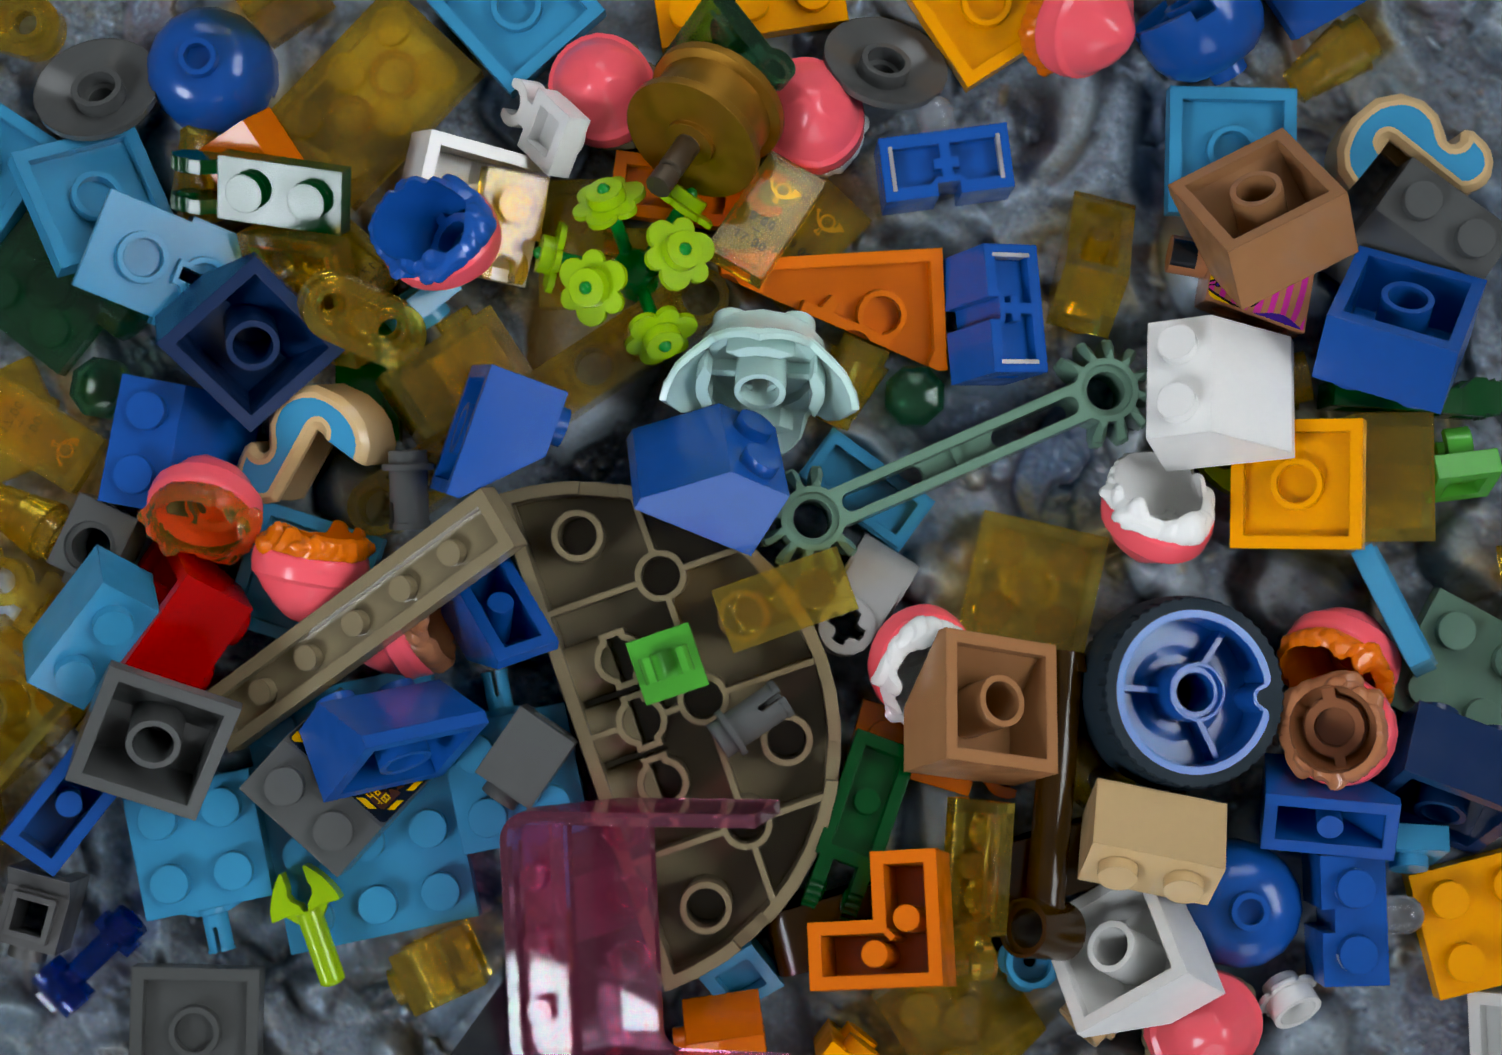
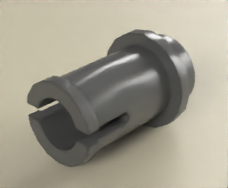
(408, 489)
(749, 719)

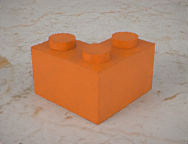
(909, 933)

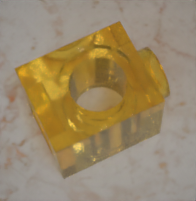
(438, 968)

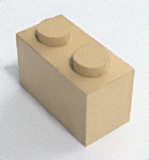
(1153, 842)

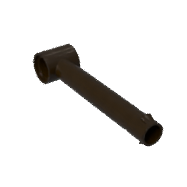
(1043, 922)

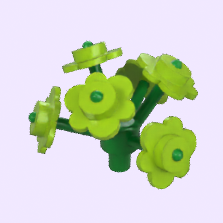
(599, 286)

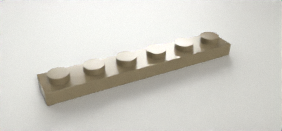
(370, 614)

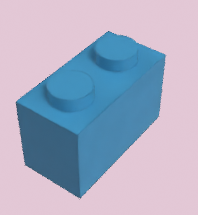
(88, 626)

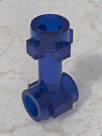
(65, 984)

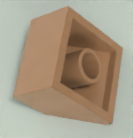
(1265, 217)
(983, 710)

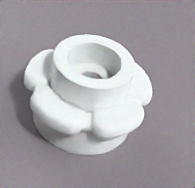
(1289, 999)

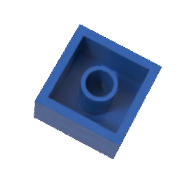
(1398, 329)

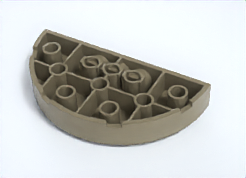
(624, 575)

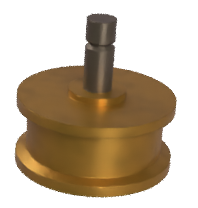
(704, 120)

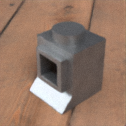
(64, 900)

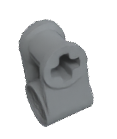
(878, 583)

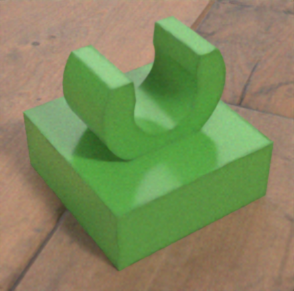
(1461, 470)
(667, 663)

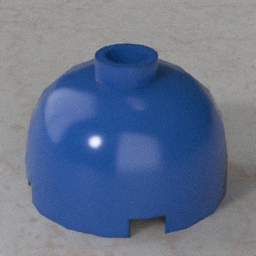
(1200, 38)
(211, 69)
(1252, 908)

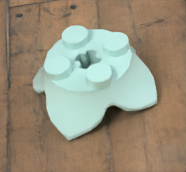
(763, 365)

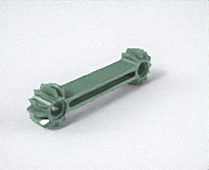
(972, 449)

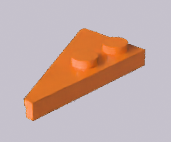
(875, 295)

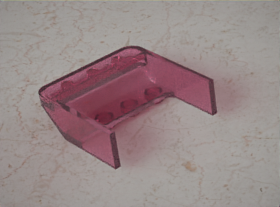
(588, 921)

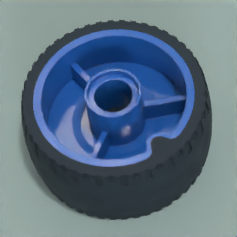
(1133, 702)

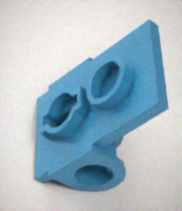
(148, 254)

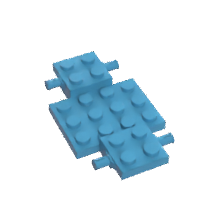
(404, 882)

